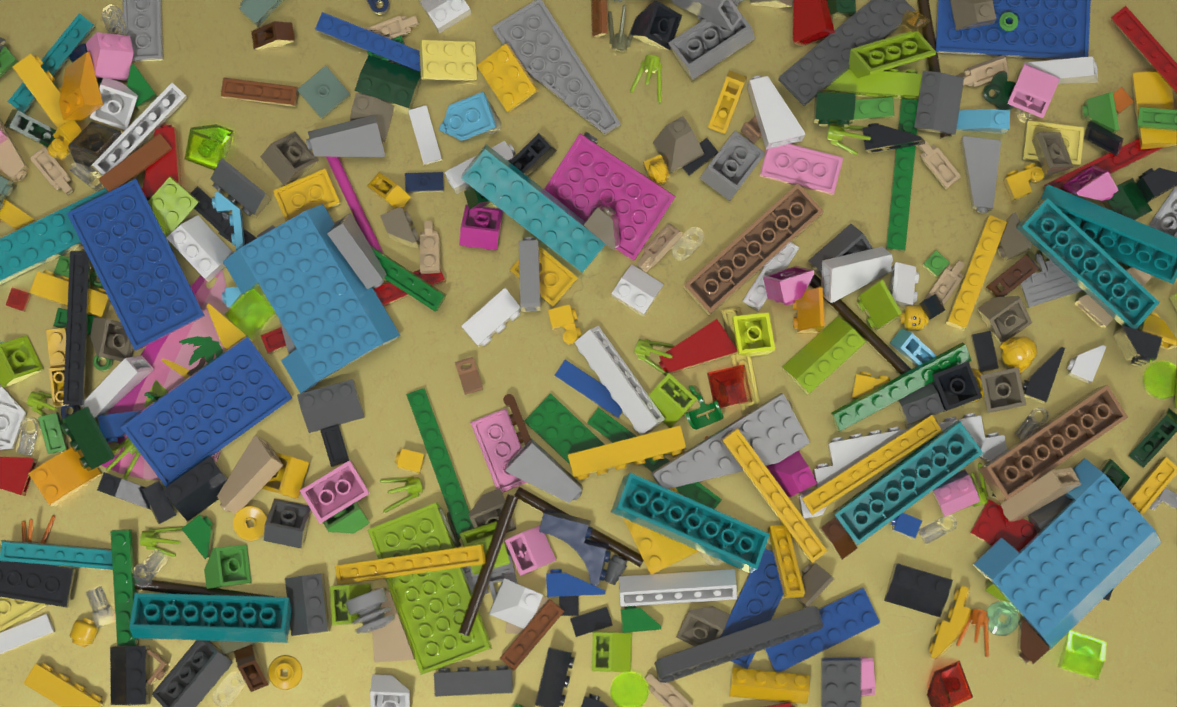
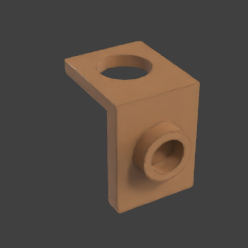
(751, 129)
(469, 376)
(160, 672)

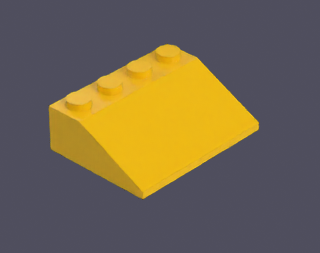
(656, 548)

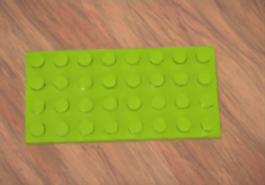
(433, 601)

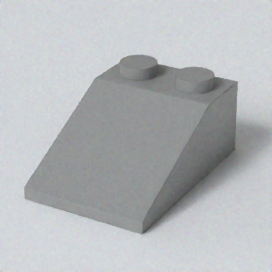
(732, 165)

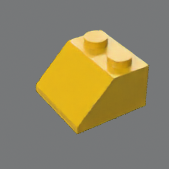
(289, 477)

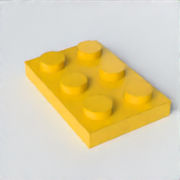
(507, 77)
(306, 194)
(554, 277)

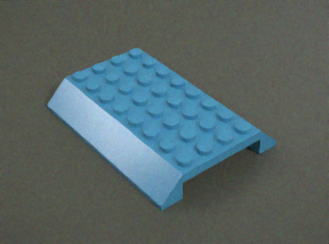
(313, 295)
(1073, 557)

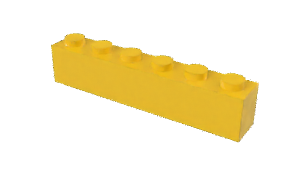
(976, 272)
(627, 451)

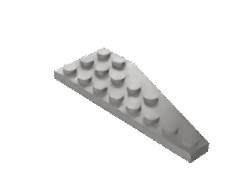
(554, 64)
(768, 429)

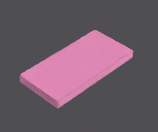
(802, 166)
(499, 446)

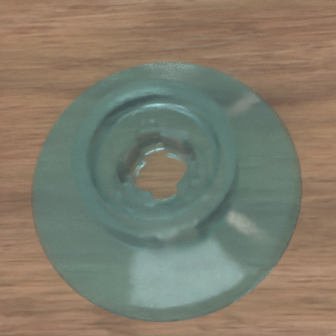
(1010, 623)

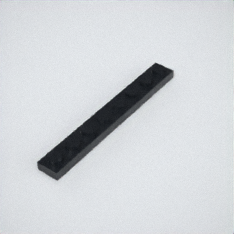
(76, 328)

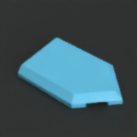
(468, 117)

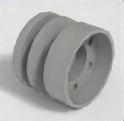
(370, 611)

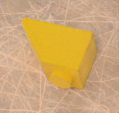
(388, 191)

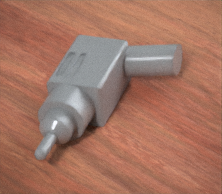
(1167, 497)

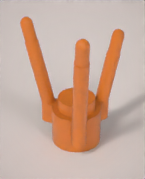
(30, 531)
(978, 618)

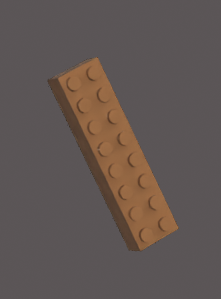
(753, 249)
(1053, 443)

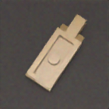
(395, 27)
(984, 71)
(939, 165)
(52, 170)
(659, 247)
(429, 250)
(947, 282)
(666, 693)

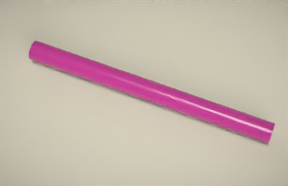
(353, 201)

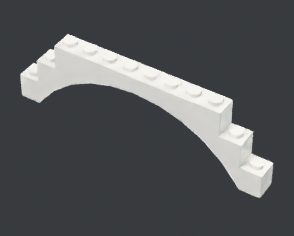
(848, 452)

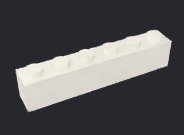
(141, 128)
(619, 380)
(677, 587)

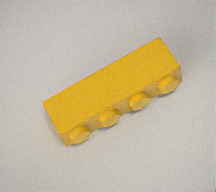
(41, 87)
(56, 290)
(769, 685)
(59, 689)

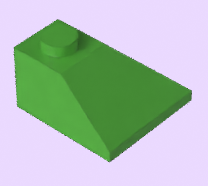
(1101, 111)
(348, 520)
(227, 567)

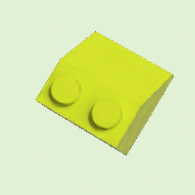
(753, 334)

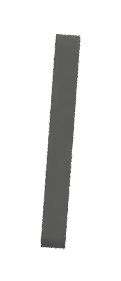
(739, 644)

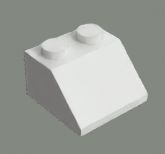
(445, 12)
(117, 104)
(902, 284)
(637, 290)

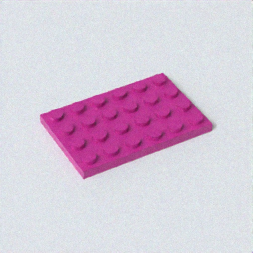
(597, 178)

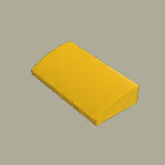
(1153, 92)

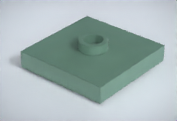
(323, 92)

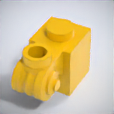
(63, 137)
(656, 170)
(1018, 183)
(564, 318)
(865, 383)

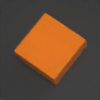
(1122, 100)

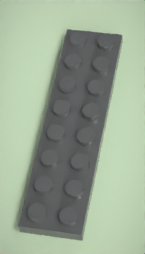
(831, 56)

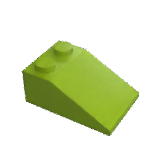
(878, 306)

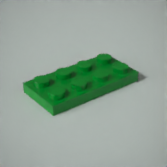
(561, 428)

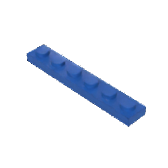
(369, 41)

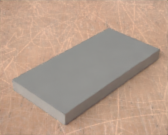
(144, 28)

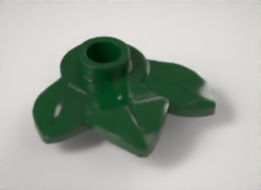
(1002, 91)

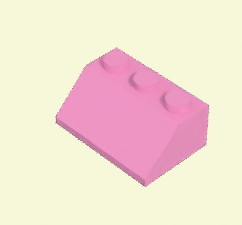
(335, 491)

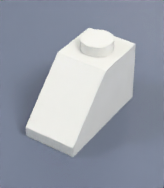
(1086, 364)

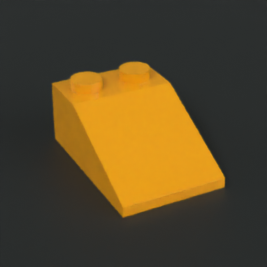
(80, 90)
(809, 312)
(62, 476)

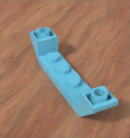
(223, 204)

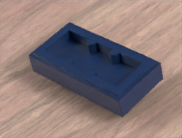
(424, 182)

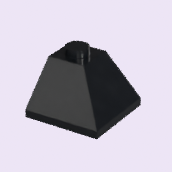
(656, 25)
(956, 386)

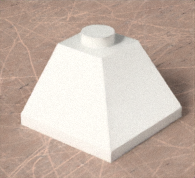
(515, 603)
(388, 692)

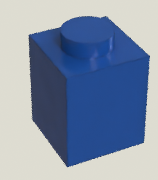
(906, 525)

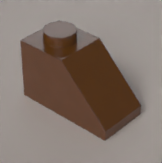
(273, 35)
(838, 538)
(1030, 644)
(250, 668)

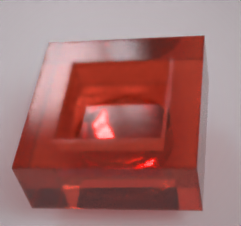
(18, 299)

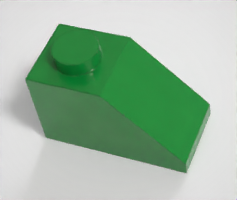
(140, 86)
(200, 534)
(637, 620)

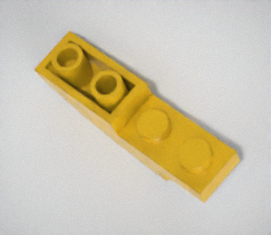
(56, 347)
(949, 632)

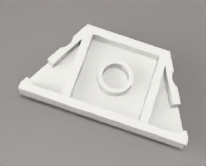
(10, 419)

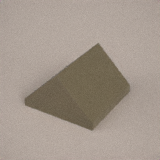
(1051, 152)

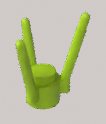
(651, 65)
(836, 133)
(644, 349)
(38, 401)
(129, 447)
(412, 486)
(982, 493)
(150, 538)

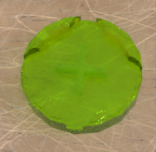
(1160, 380)
(629, 690)

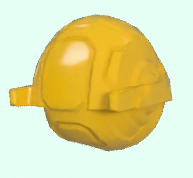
(1018, 352)

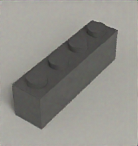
(473, 682)

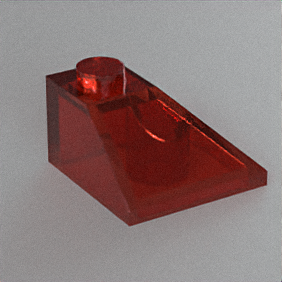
(730, 386)
(949, 687)

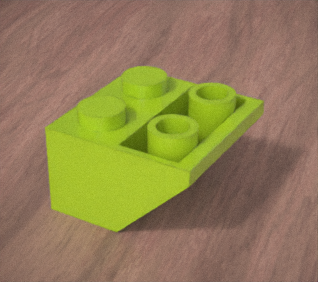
(672, 399)
(483, 536)
(339, 596)
(611, 652)

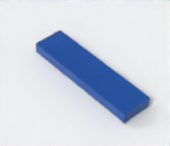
(588, 387)

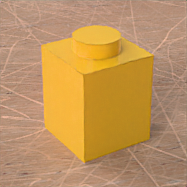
(410, 460)

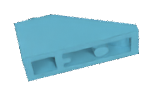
(984, 120)
(911, 347)

